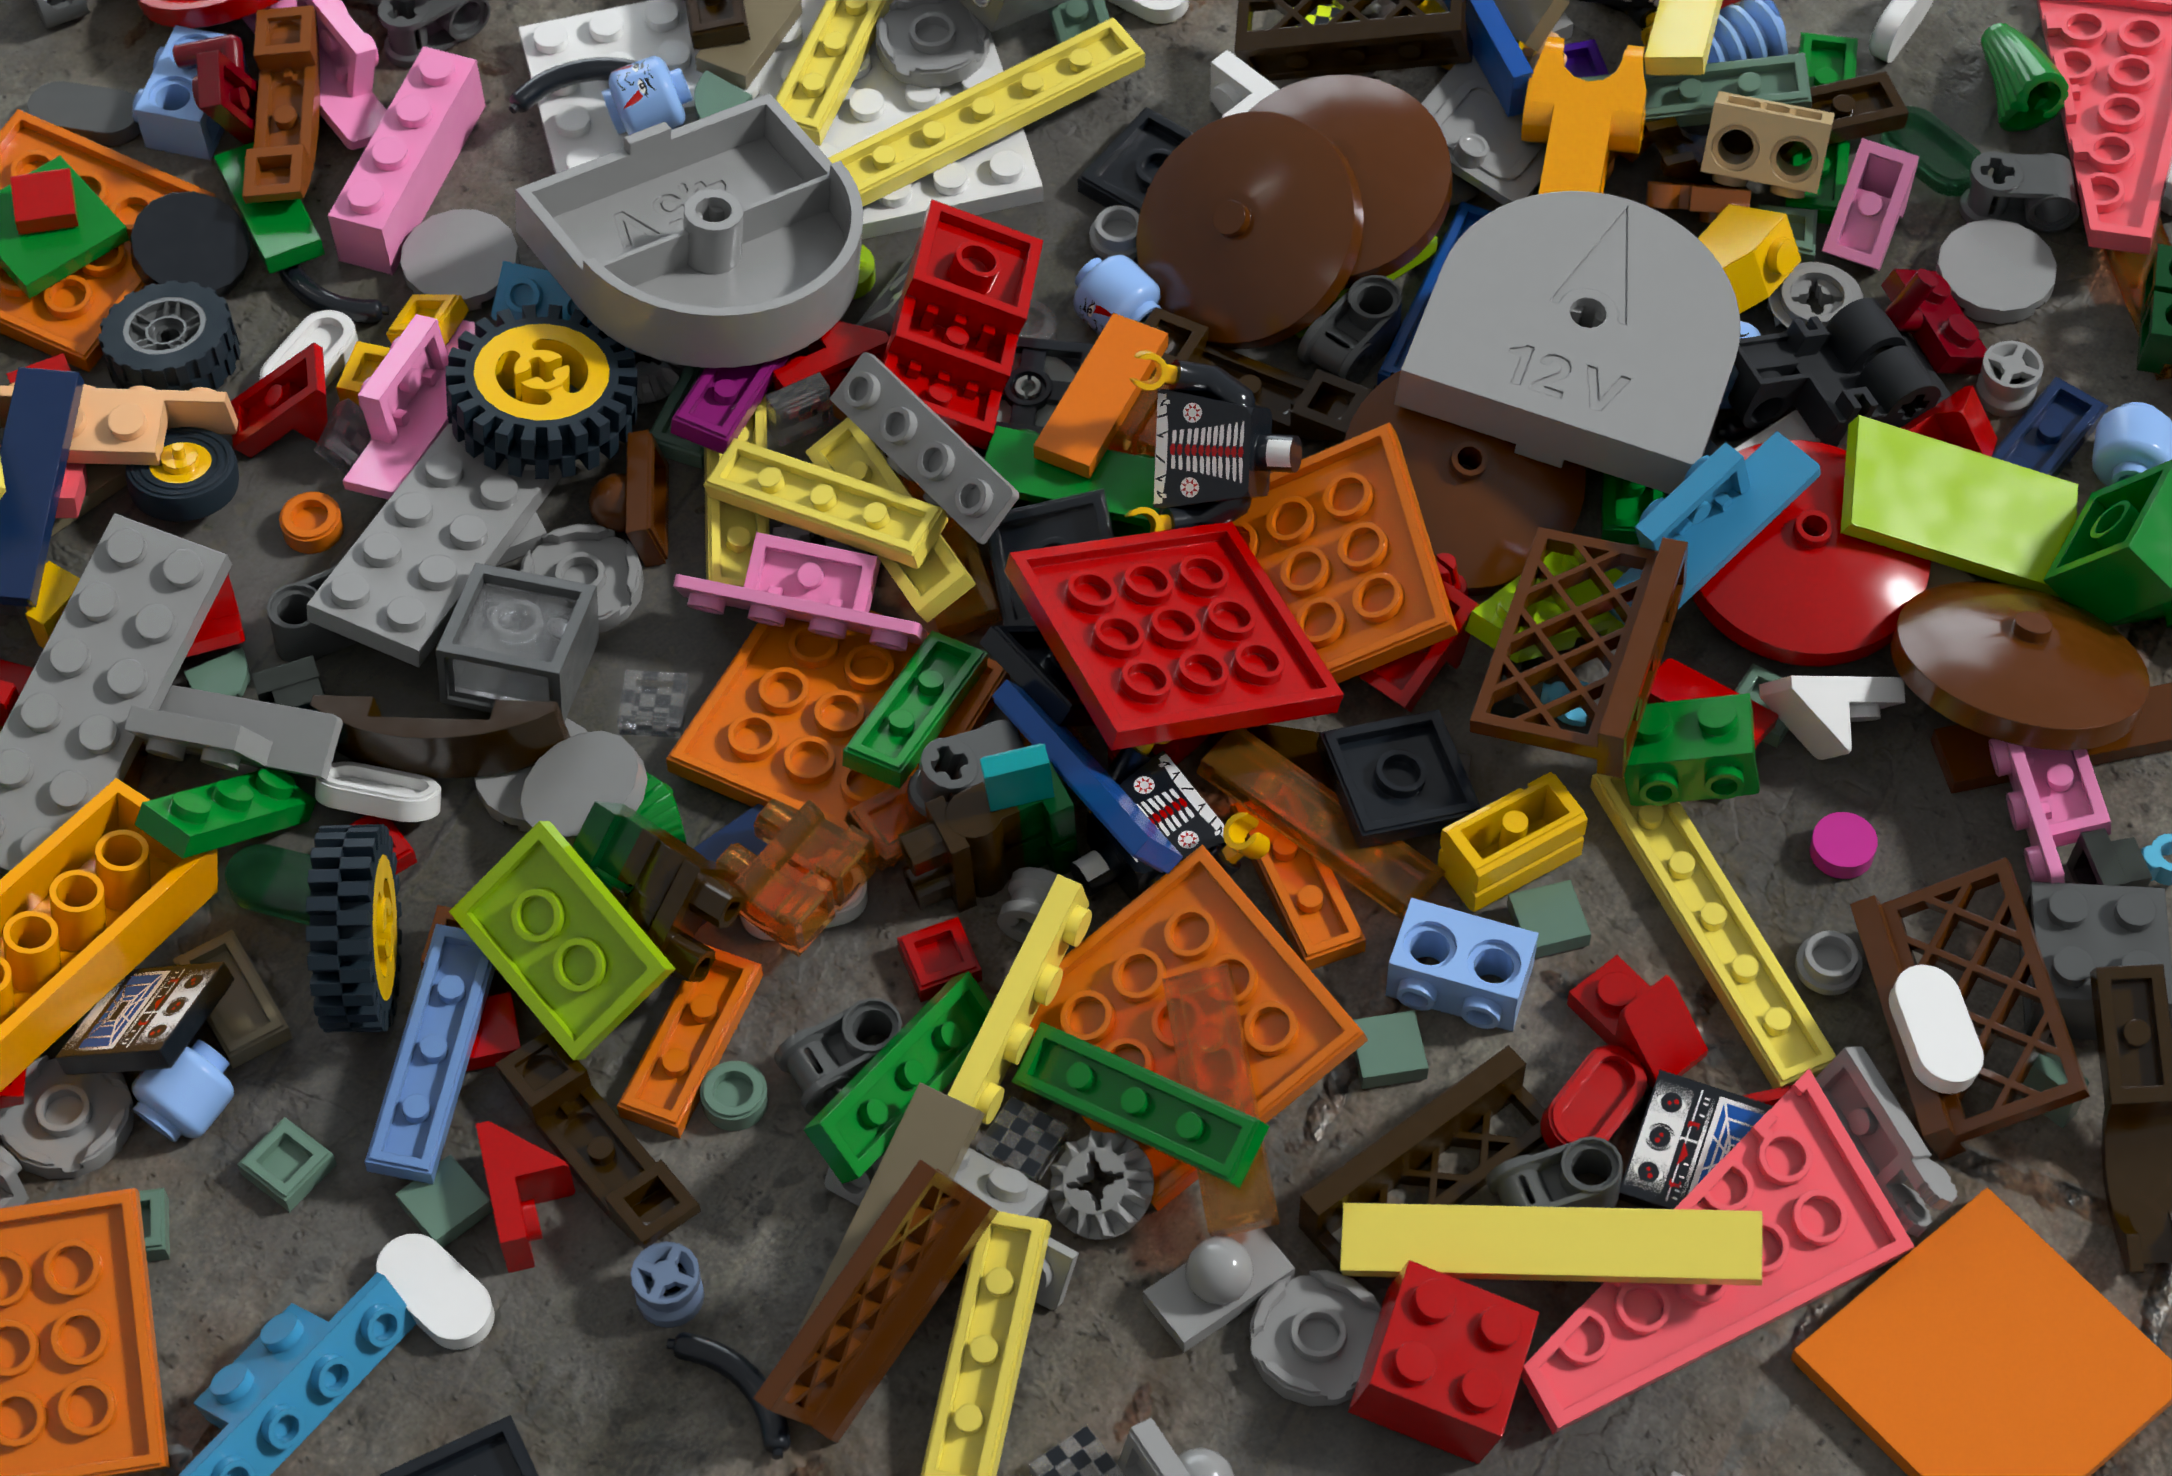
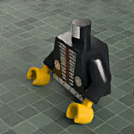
(1210, 446)
(1176, 811)

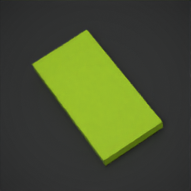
(1954, 505)

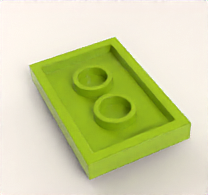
(561, 940)

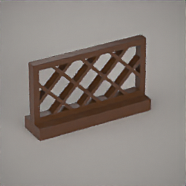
(1630, 670)
(1891, 952)
(877, 1302)

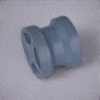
(662, 1268)

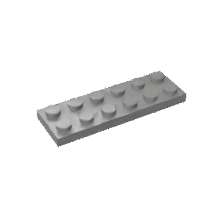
(421, 547)
(108, 651)

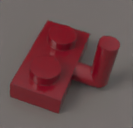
(221, 84)
(1928, 310)

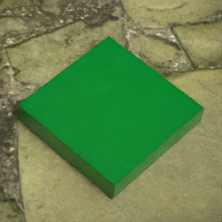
(47, 257)

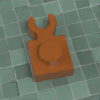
(1704, 198)

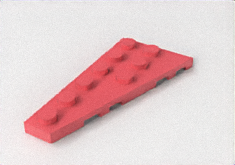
(2115, 111)
(1819, 1233)

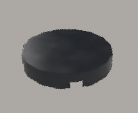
(190, 240)

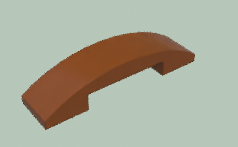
(286, 105)

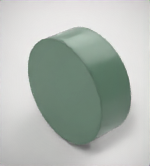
(734, 1095)

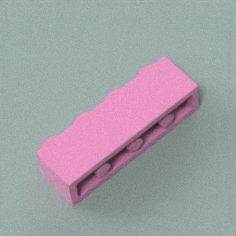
(407, 160)

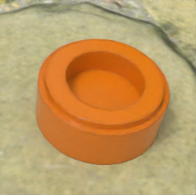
(311, 522)

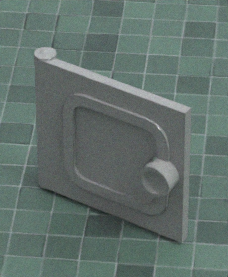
(1482, 138)

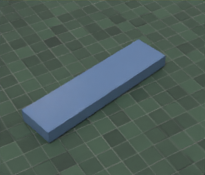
(431, 1058)

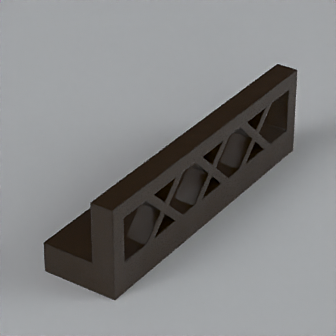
(1346, 46)
(1421, 1140)

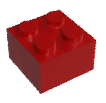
(1444, 1362)

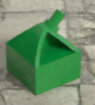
(2121, 551)

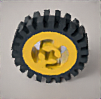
(543, 419)
(354, 928)

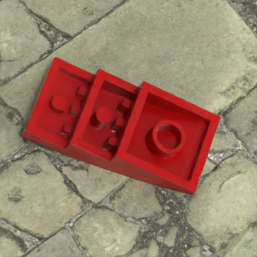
(963, 317)

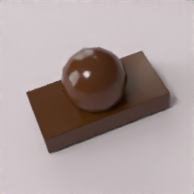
(637, 500)

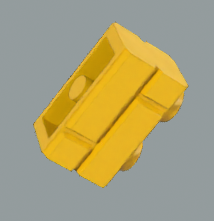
(1512, 841)

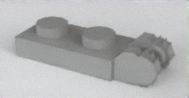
(1886, 1139)

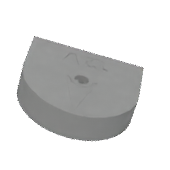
(704, 238)
(1579, 336)

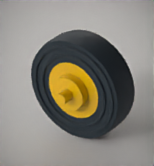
(193, 479)

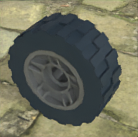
(170, 338)

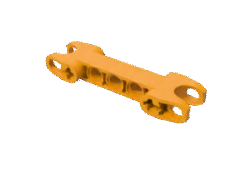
(1583, 118)

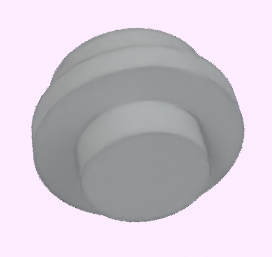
(1115, 232)
(1829, 963)

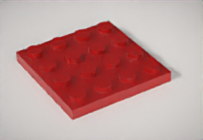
(1172, 634)

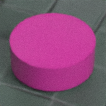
(1843, 845)

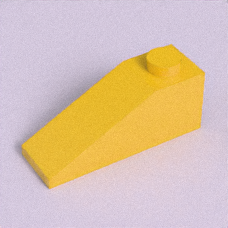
(1753, 250)

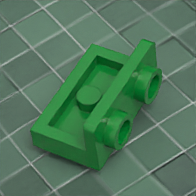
(1693, 751)

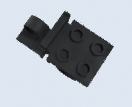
(1835, 373)

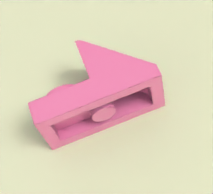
(1871, 204)

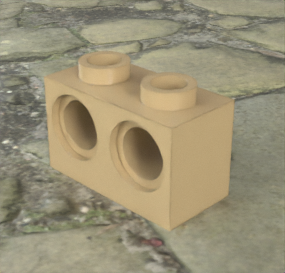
(1770, 127)

